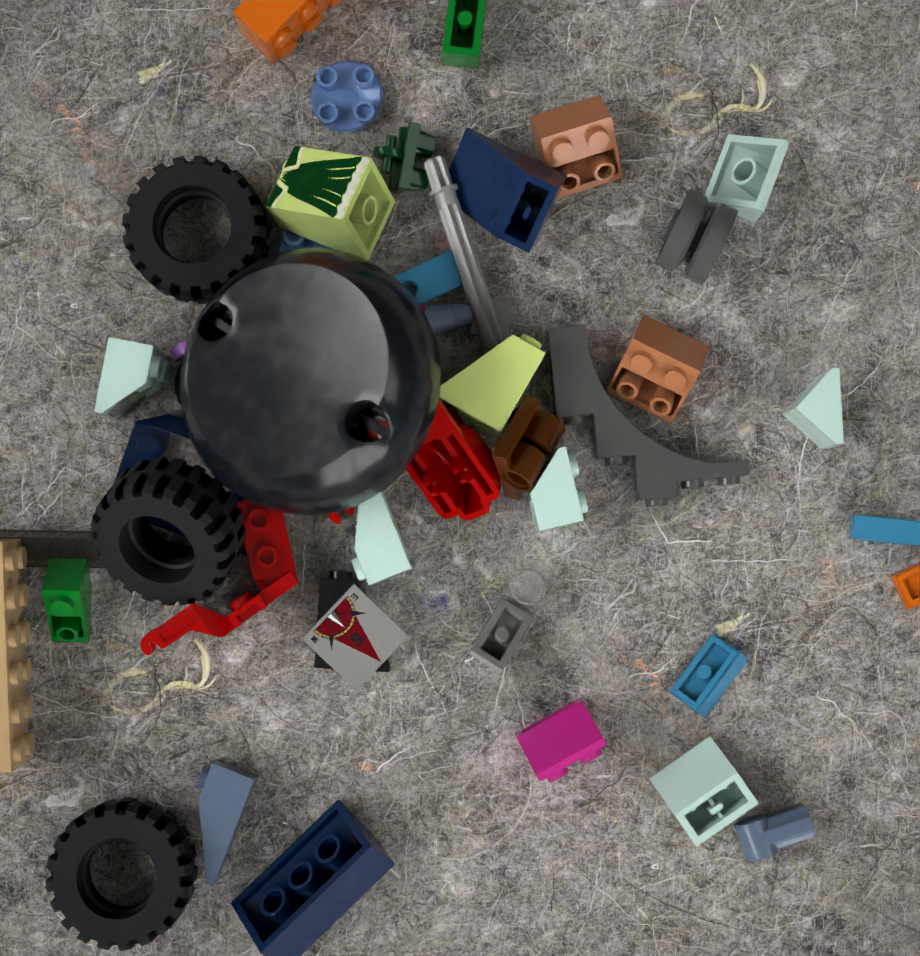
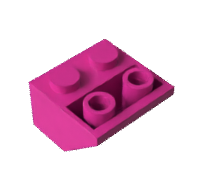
(561, 741)

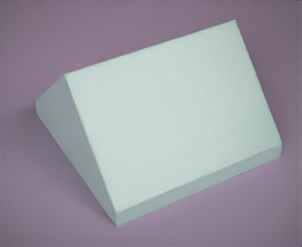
(746, 174)
(819, 410)

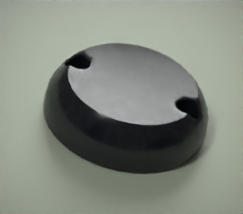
(298, 375)

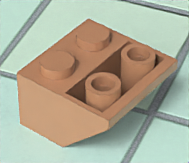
(579, 144)
(658, 369)

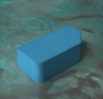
(885, 530)

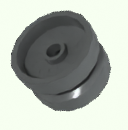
(693, 235)

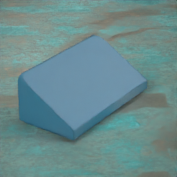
(708, 675)

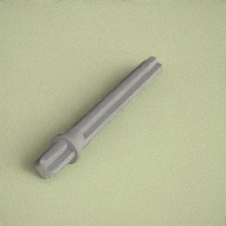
(463, 251)

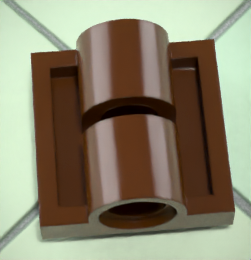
(526, 447)

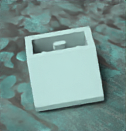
(554, 497)
(703, 791)

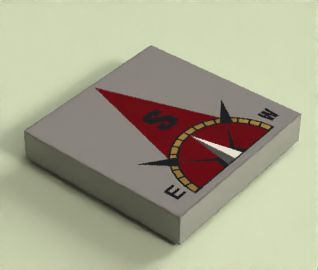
(355, 637)

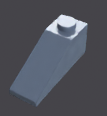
(221, 809)

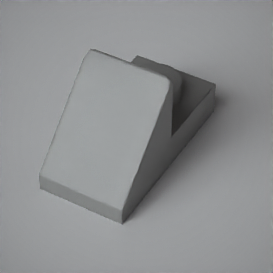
(501, 635)

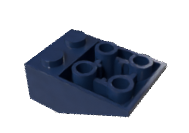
(504, 189)

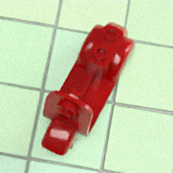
(455, 467)

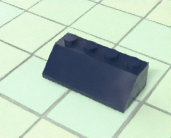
(312, 883)

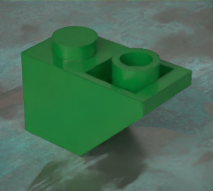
(68, 599)

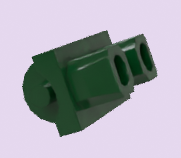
(409, 143)

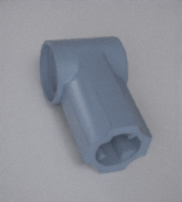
(764, 835)

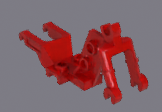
(270, 566)

